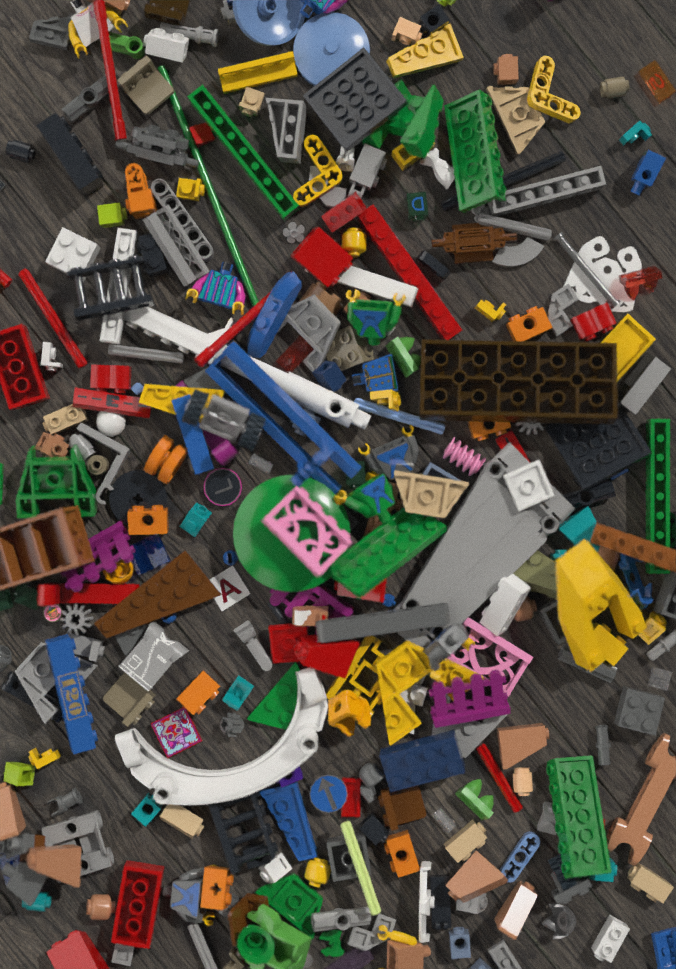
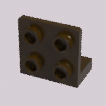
(167, 11)

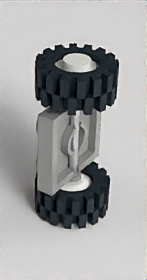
(224, 419)

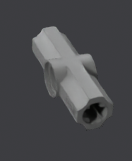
(328, 920)

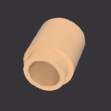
(522, 781)

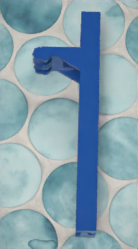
(306, 464)

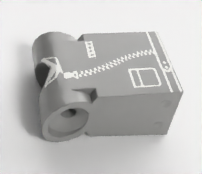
(152, 656)

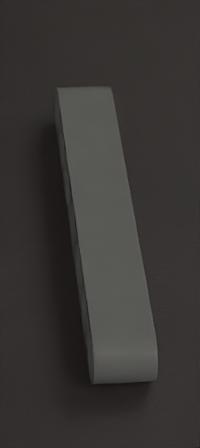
(382, 622)

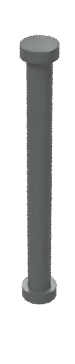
(587, 270)

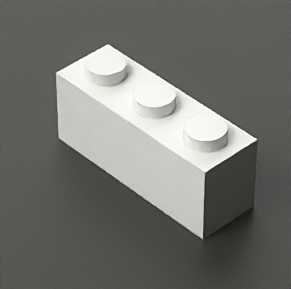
(504, 604)

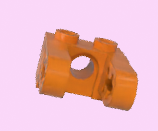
(140, 199)

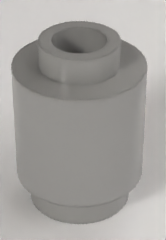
(84, 445)

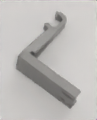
(118, 462)

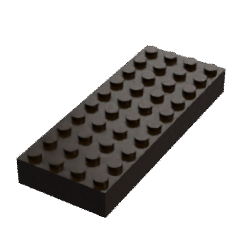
(518, 381)

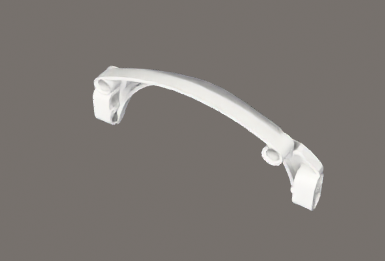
(202, 786)

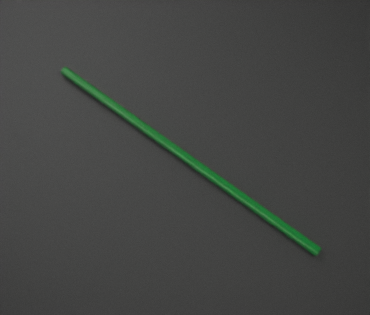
(211, 193)

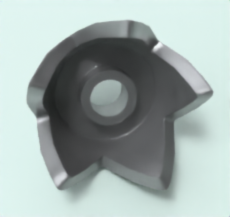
(561, 921)

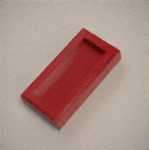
(353, 804)

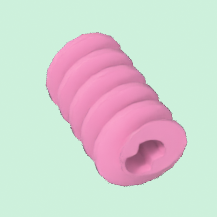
(463, 457)

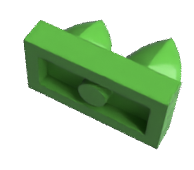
(399, 349)
(469, 795)

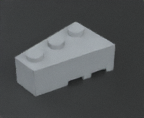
(288, 127)

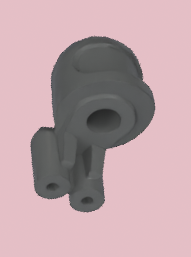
(370, 777)

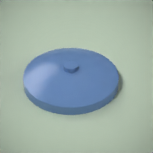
(269, 20)
(326, 44)

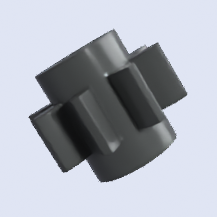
(231, 725)

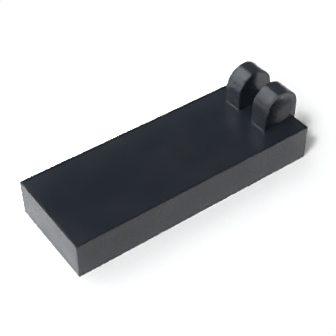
(442, 911)

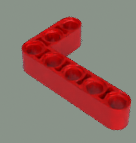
(101, 593)

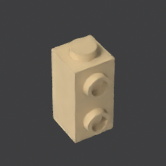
(64, 419)
(182, 820)
(466, 840)
(648, 881)

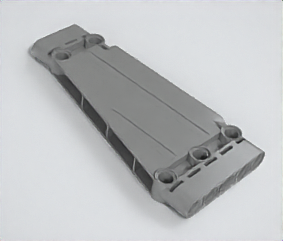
(482, 545)

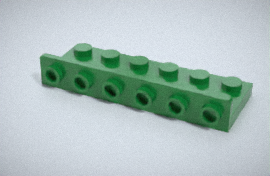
(474, 151)
(385, 551)
(578, 816)

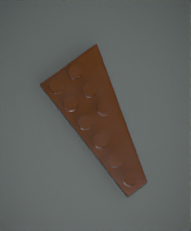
(166, 592)

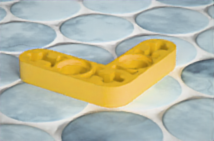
(542, 94)
(325, 171)

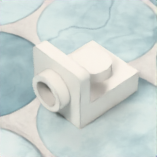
(48, 354)
(275, 869)

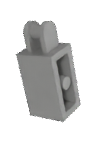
(367, 169)

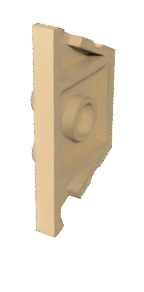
(516, 115)
(428, 494)

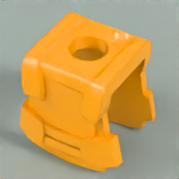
(351, 708)

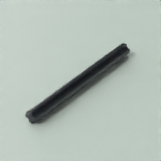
(516, 175)

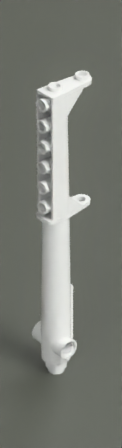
(299, 389)

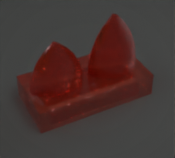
(646, 276)
(295, 354)

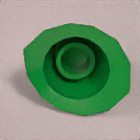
(255, 944)

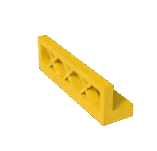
(258, 72)

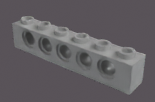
(549, 191)

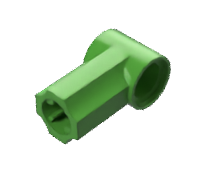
(124, 44)

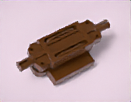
(473, 242)

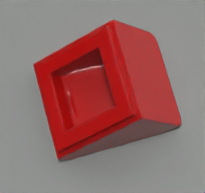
(201, 134)

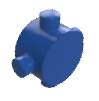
(389, 600)

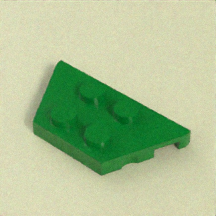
(279, 703)
(293, 900)

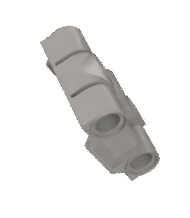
(90, 837)

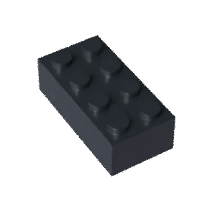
(67, 149)

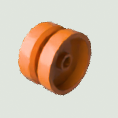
(163, 457)

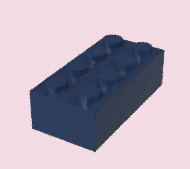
(422, 760)

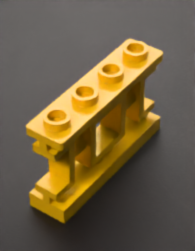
(355, 669)

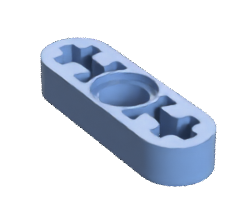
(532, 848)

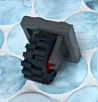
(566, 887)

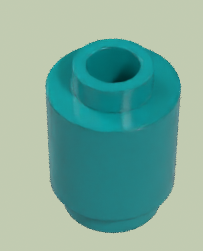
(41, 903)

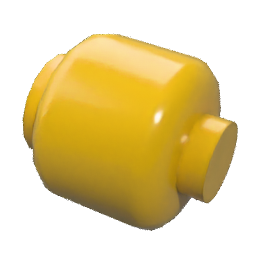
(354, 241)
(317, 872)

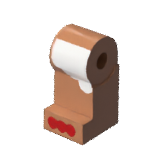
(308, 615)

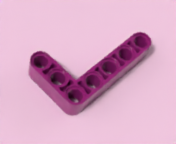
(221, 447)

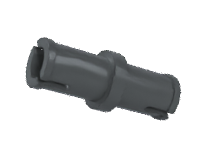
(603, 745)

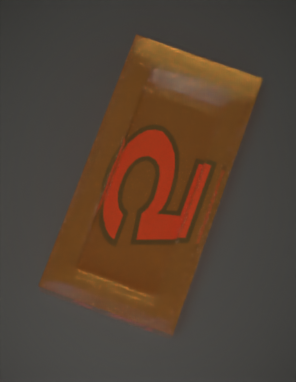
(657, 81)

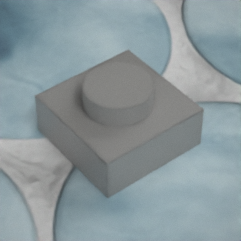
(123, 954)

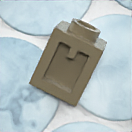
(238, 960)

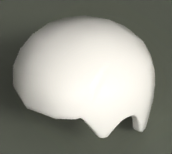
(110, 423)

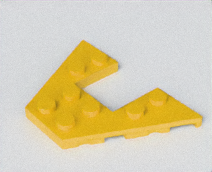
(400, 671)

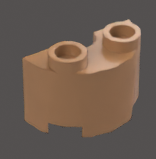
(332, 301)

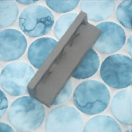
(174, 247)

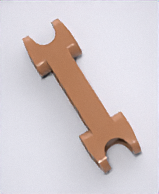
(634, 827)

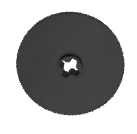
(129, 486)

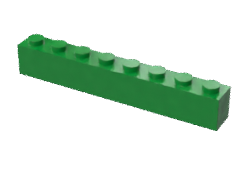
(243, 153)
(658, 487)

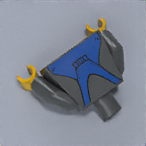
(395, 455)
(444, 646)
(187, 895)

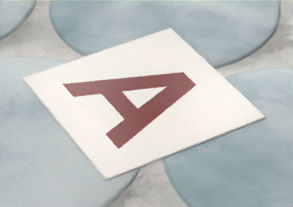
(230, 587)

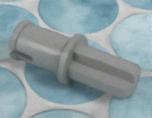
(663, 646)

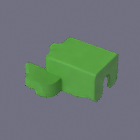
(290, 944)

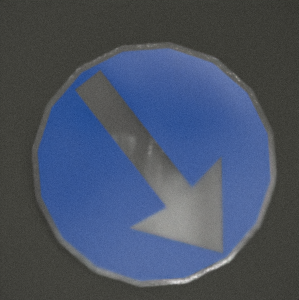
(328, 793)

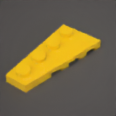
(428, 53)
(161, 396)

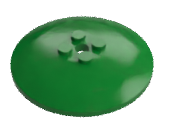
(264, 553)

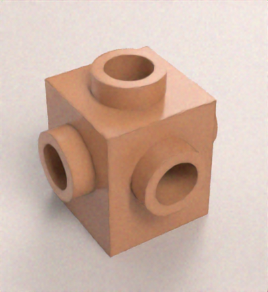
(52, 445)

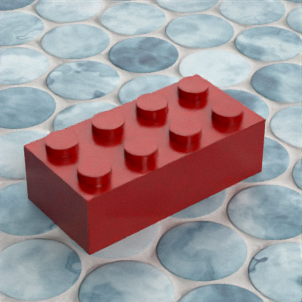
(20, 369)
(137, 904)

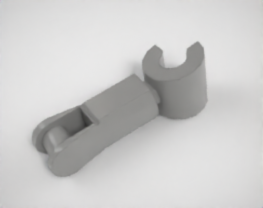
(246, 634)

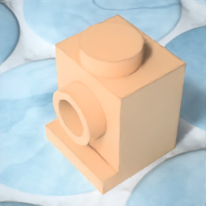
(407, 32)

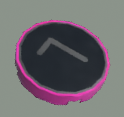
(222, 486)

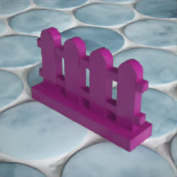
(101, 546)
(326, 597)
(472, 709)

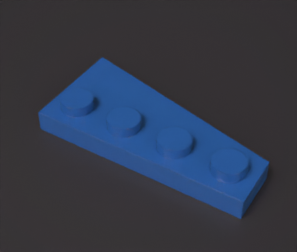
(292, 819)

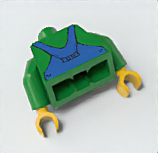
(372, 317)
(370, 498)

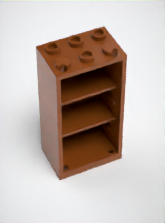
(43, 546)

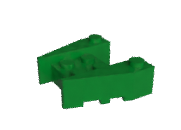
(414, 122)
(54, 480)

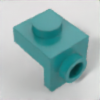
(195, 519)
(237, 693)

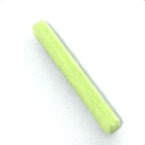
(360, 867)

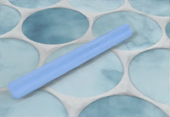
(400, 416)

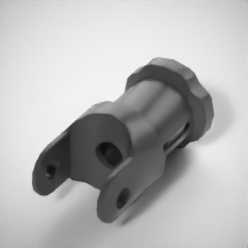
(66, 801)

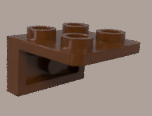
(402, 806)
(238, 914)

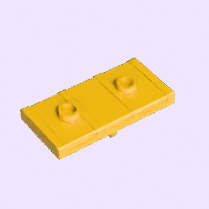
(631, 343)

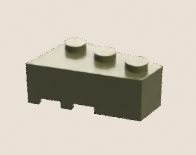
(539, 574)

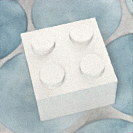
(72, 251)

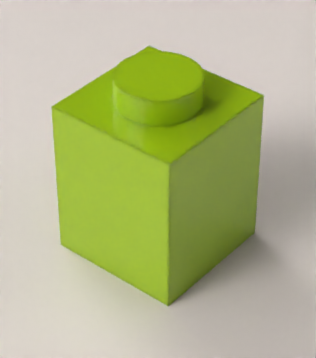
(111, 215)

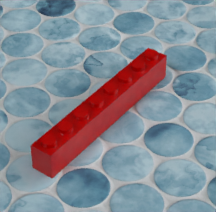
(408, 272)

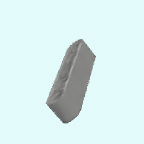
(179, 211)

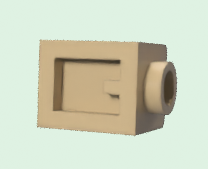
(251, 102)

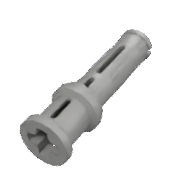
(197, 34)

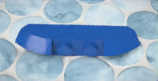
(273, 314)

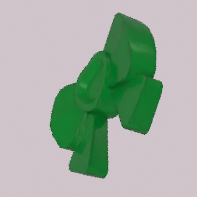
(335, 948)

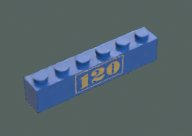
(70, 693)

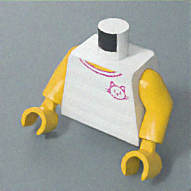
(84, 27)

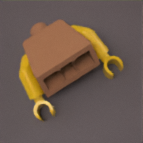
(403, 950)

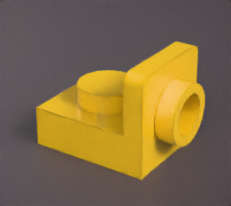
(190, 189)
(488, 311)
(385, 396)
(655, 625)
(47, 757)

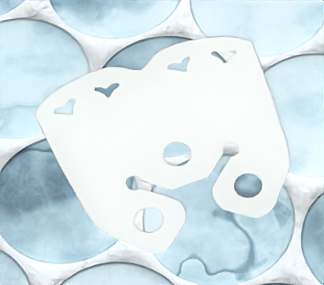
(611, 281)

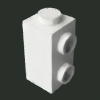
(166, 45)
(610, 939)

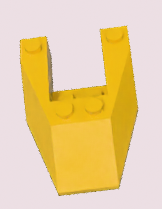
(583, 592)

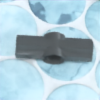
(79, 106)
(603, 671)

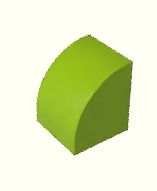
(19, 773)

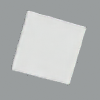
(528, 485)

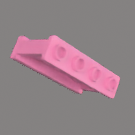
(309, 559)
(513, 654)

